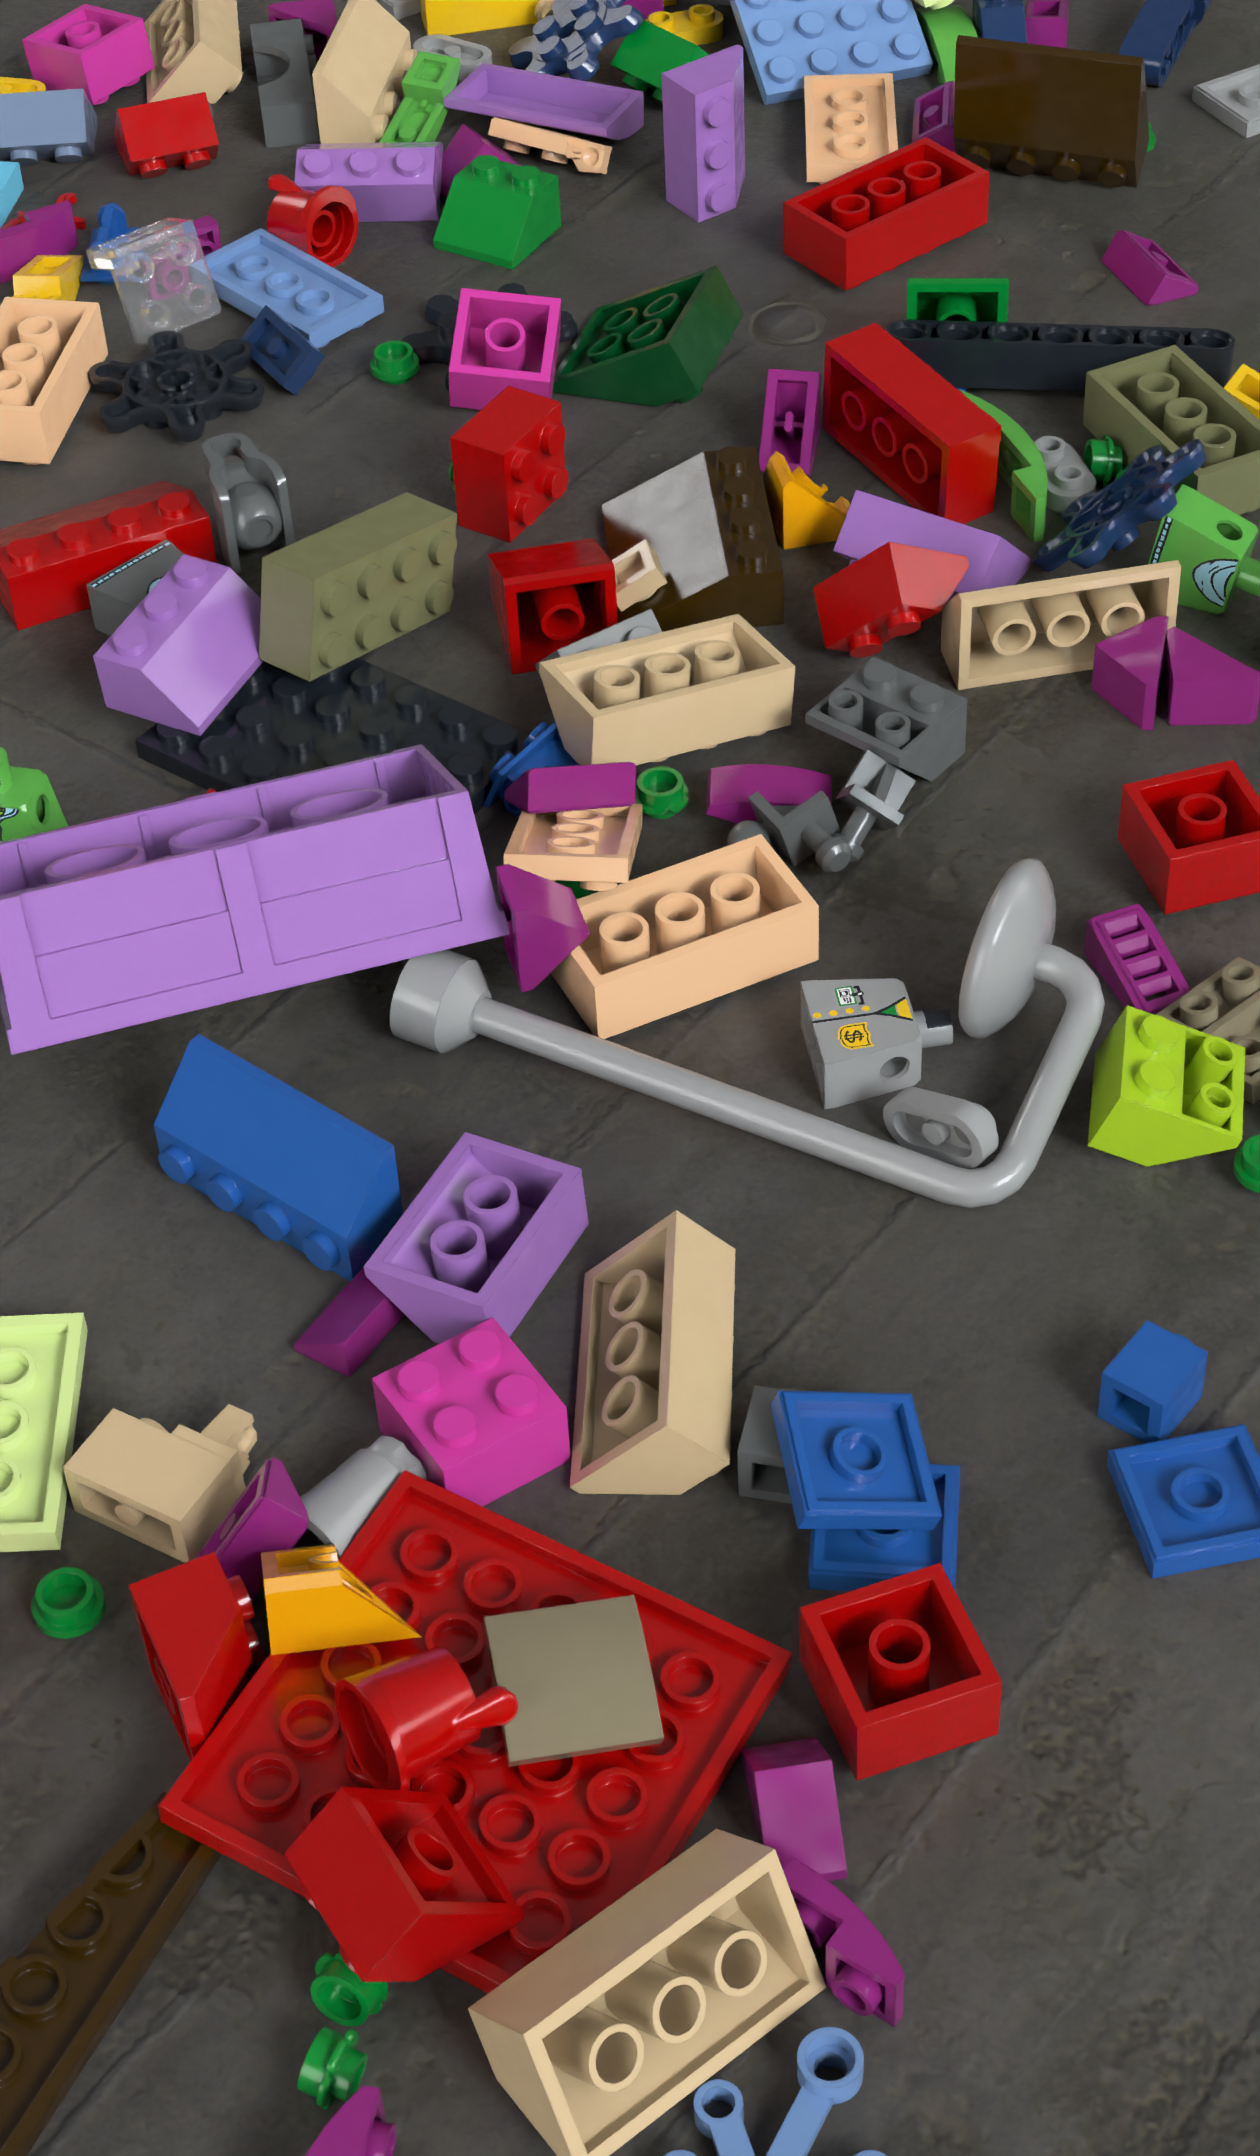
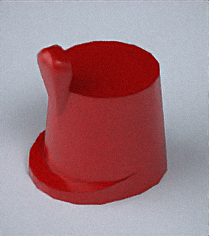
(314, 221)
(414, 1715)

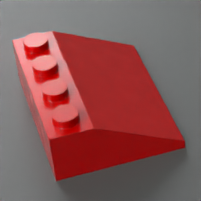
(57, 554)

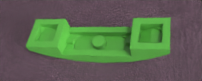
(941, 30)
(423, 107)
(1022, 469)

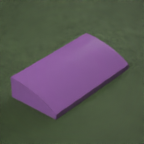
(549, 101)

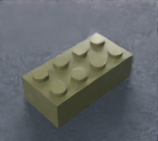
(1168, 403)
(356, 585)

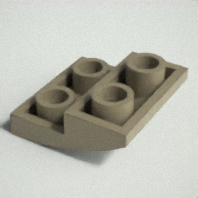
(1230, 1009)
(576, 1679)

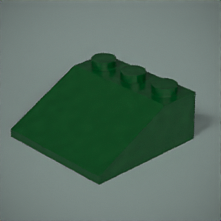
(653, 343)

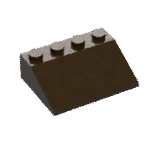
(1050, 111)
(710, 537)

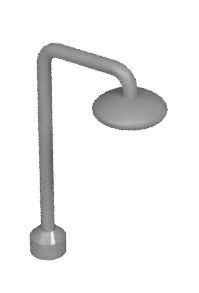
(447, 1002)

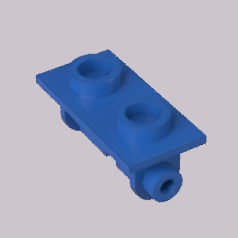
(112, 224)
(541, 750)

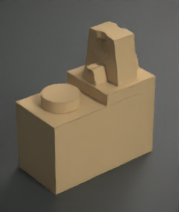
(161, 1483)

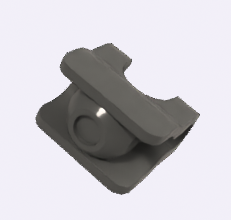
(247, 498)

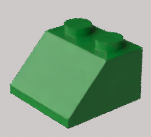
(651, 52)
(498, 212)
(958, 299)

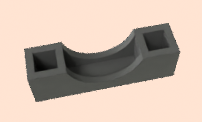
(285, 81)

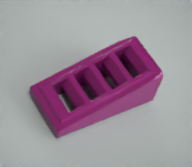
(1047, 22)
(1127, 934)

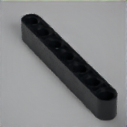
(1050, 354)

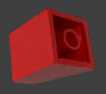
(550, 598)

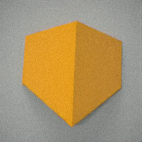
(797, 506)
(322, 1604)

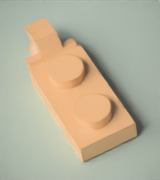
(556, 146)

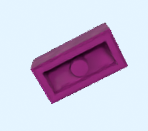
(935, 116)
(1147, 269)
(574, 787)
(350, 1327)
(261, 1520)

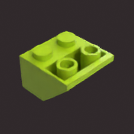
(1165, 1091)

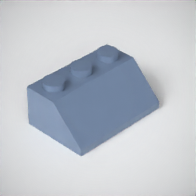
(46, 126)

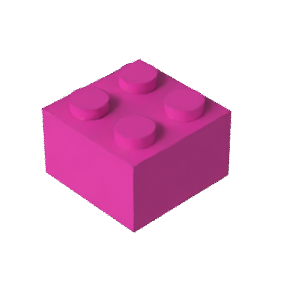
(90, 51)
(503, 343)
(474, 1414)

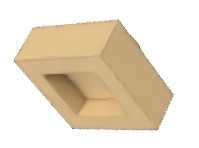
(637, 574)

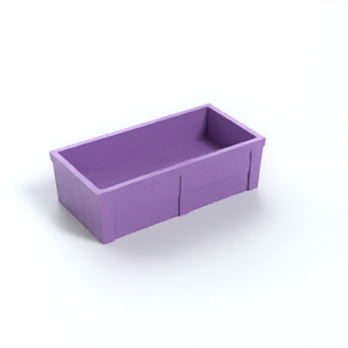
(238, 896)

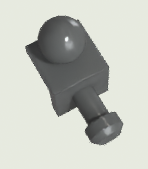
(874, 795)
(797, 831)

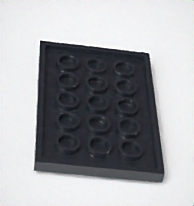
(352, 713)

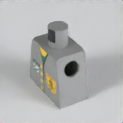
(866, 1037)

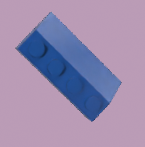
(278, 1159)

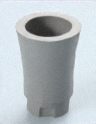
(352, 1493)

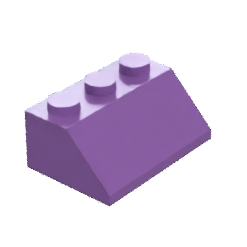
(705, 133)
(384, 178)
(876, 521)
(183, 647)
(480, 1238)

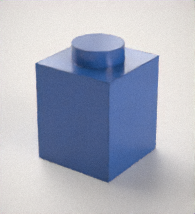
(1152, 1383)

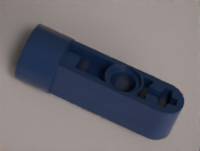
(1161, 35)

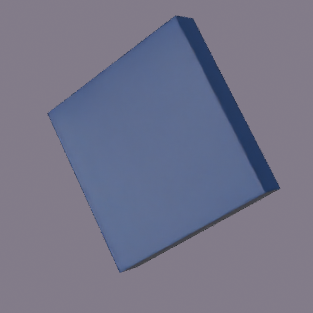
(855, 1460)
(1191, 1499)
(867, 1556)

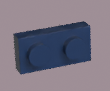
(282, 350)

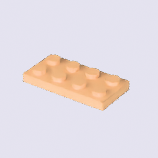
(847, 122)
(578, 845)

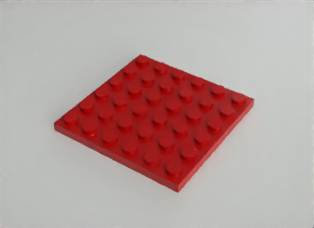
(555, 1831)

